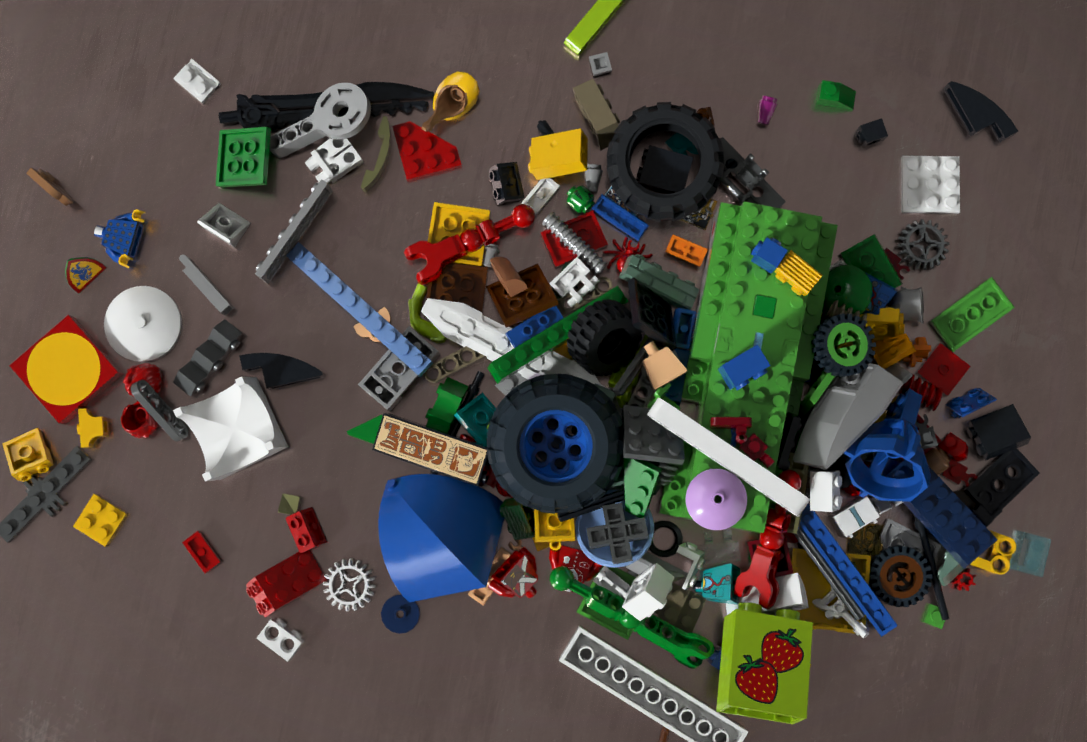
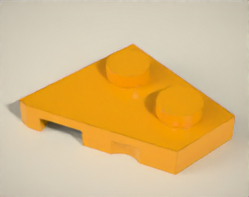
(892, 350)

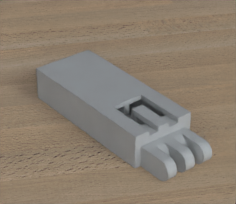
(206, 286)

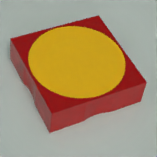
(66, 369)

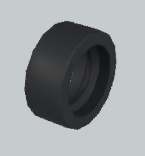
(678, 539)

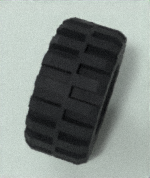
(592, 327)

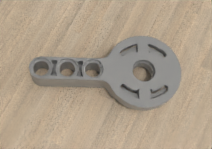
(324, 117)

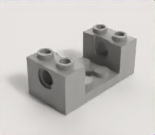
(387, 385)

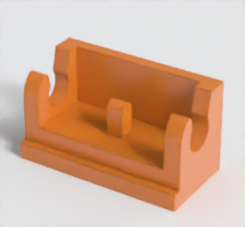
(686, 250)

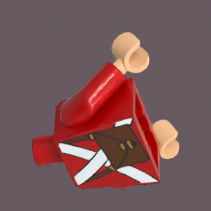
(516, 574)

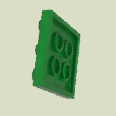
(243, 157)

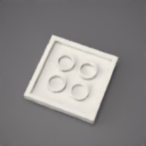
(930, 184)

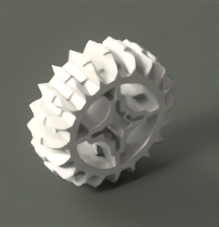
(353, 592)

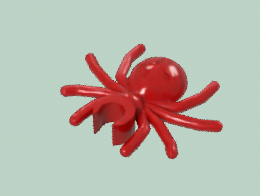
(624, 254)

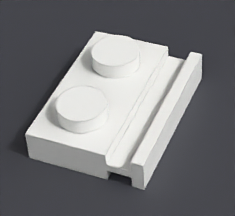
(197, 81)

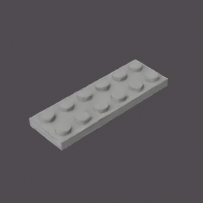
(298, 225)

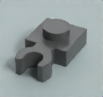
(927, 434)

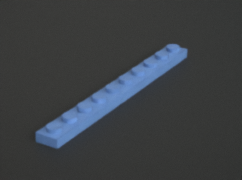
(360, 309)

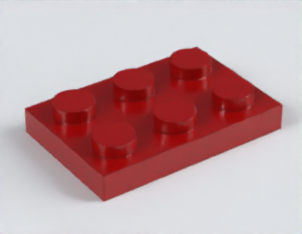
(586, 227)

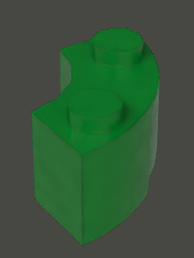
(447, 404)

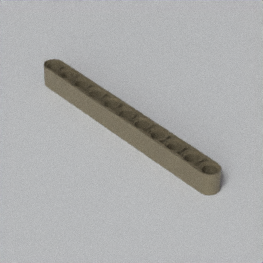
(461, 364)

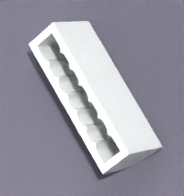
(790, 596)

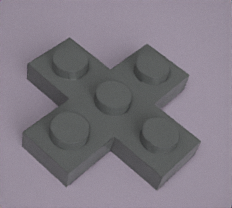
(617, 533)

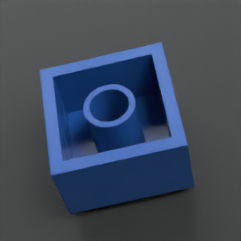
(743, 367)

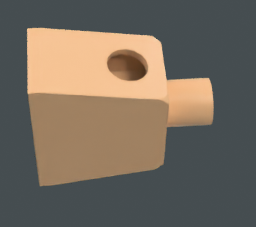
(662, 366)

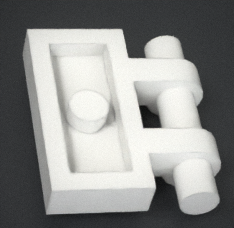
(570, 277)

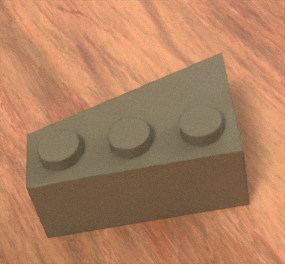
(597, 111)

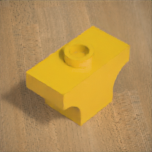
(91, 428)

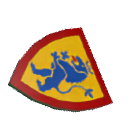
(82, 272)

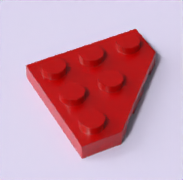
(423, 151)

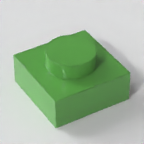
(933, 617)

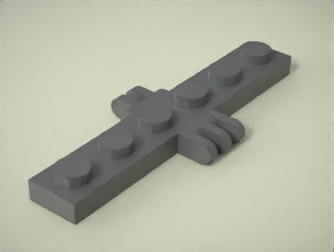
(43, 494)

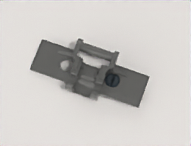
(750, 176)

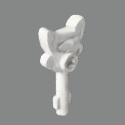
(839, 610)

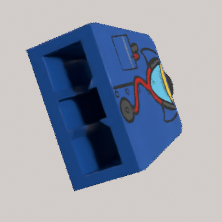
(881, 295)

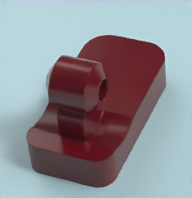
(740, 423)

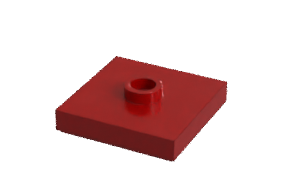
(943, 369)

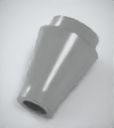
(593, 177)

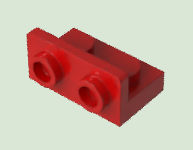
(306, 529)

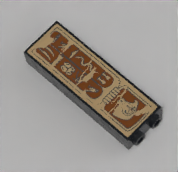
(432, 449)

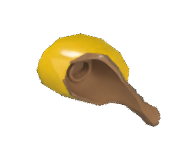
(453, 99)

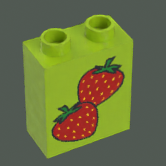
(765, 664)

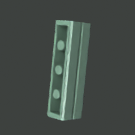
(663, 283)

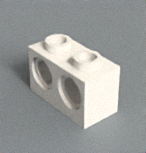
(278, 644)

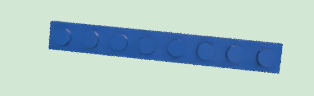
(846, 572)

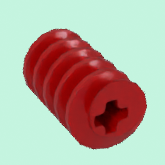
(929, 394)

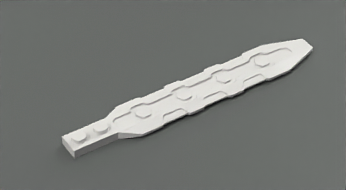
(488, 337)

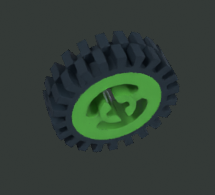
(840, 330)

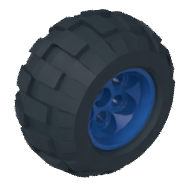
(542, 483)

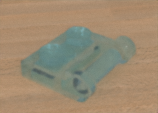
(1035, 555)

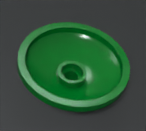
(855, 288)

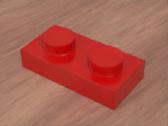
(201, 552)

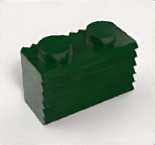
(519, 519)

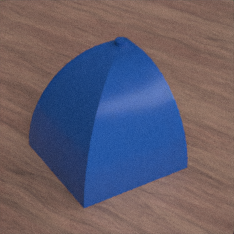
(438, 535)

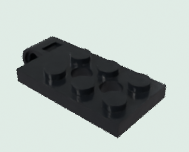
(991, 500)

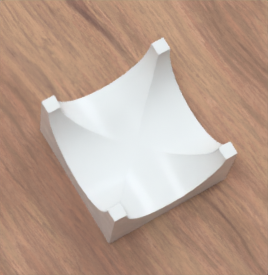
(234, 428)

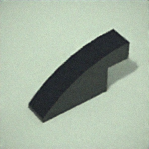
(979, 111)
(280, 369)

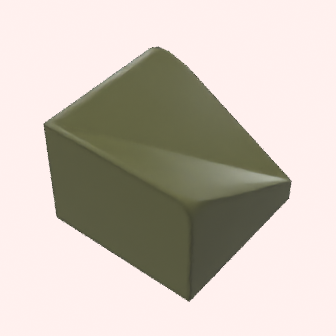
(289, 504)

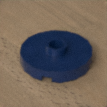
(395, 623)

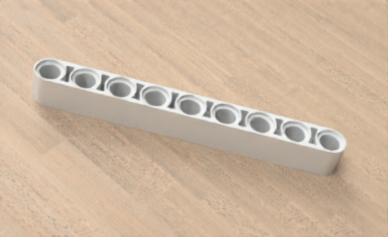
(728, 457)

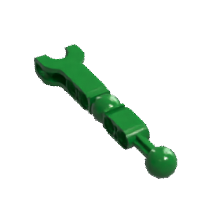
(678, 642)

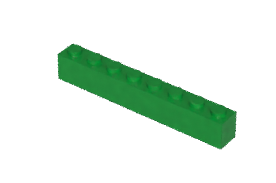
(543, 342)

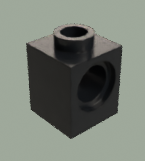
(871, 133)

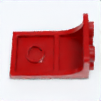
(284, 582)

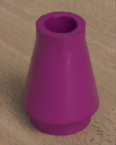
(766, 109)

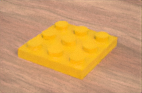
(453, 219)

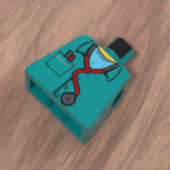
(719, 584)

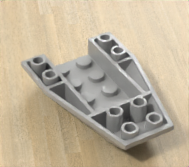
(844, 414)

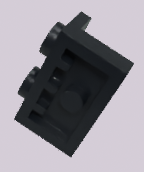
(506, 182)

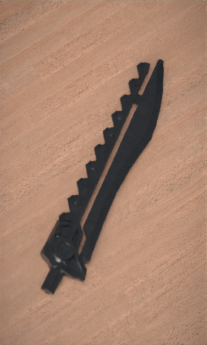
(264, 115)

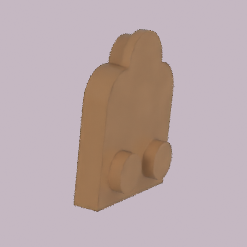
(47, 182)

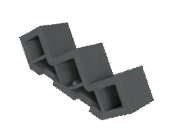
(208, 358)

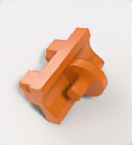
(921, 352)

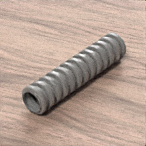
(574, 243)

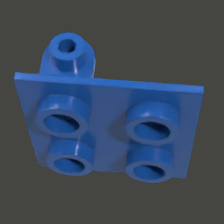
(970, 402)

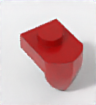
(954, 447)

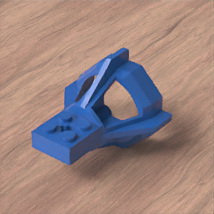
(891, 438)

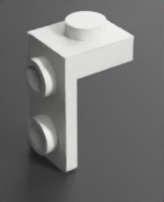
(690, 551)

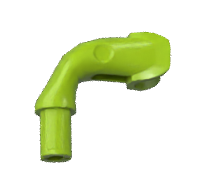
(422, 326)

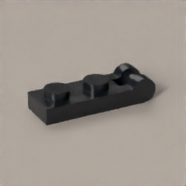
(791, 427)

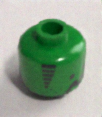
(580, 199)

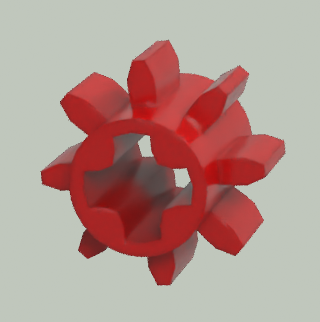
(967, 582)

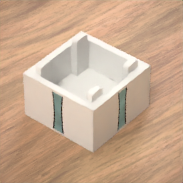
(853, 517)

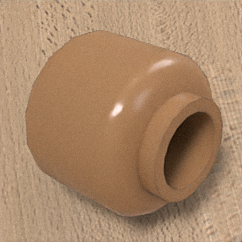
(937, 460)

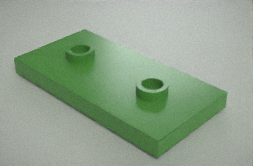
(972, 314)

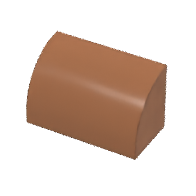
(508, 276)

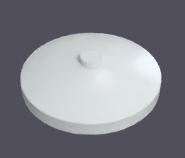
(143, 324)

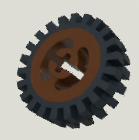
(914, 562)

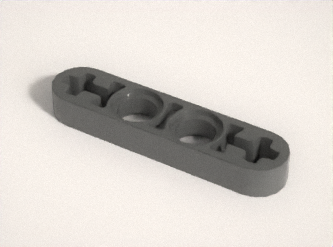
(176, 431)

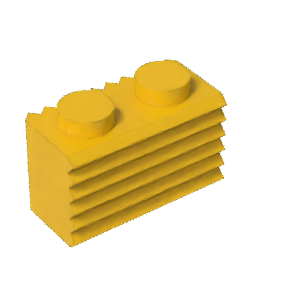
(797, 273)

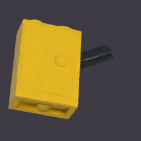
(557, 152)

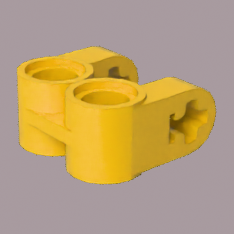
(997, 553)

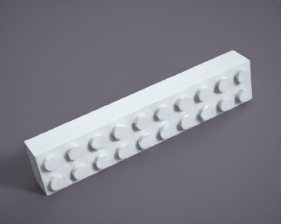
(647, 691)

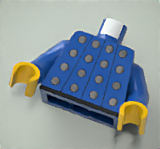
(122, 236)

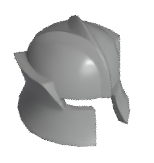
(910, 303)

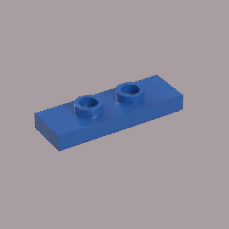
(620, 217)
(533, 326)

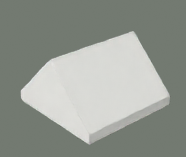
(224, 224)

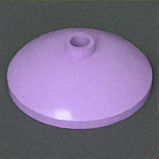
(701, 501)

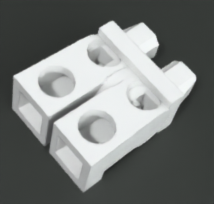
(335, 158)

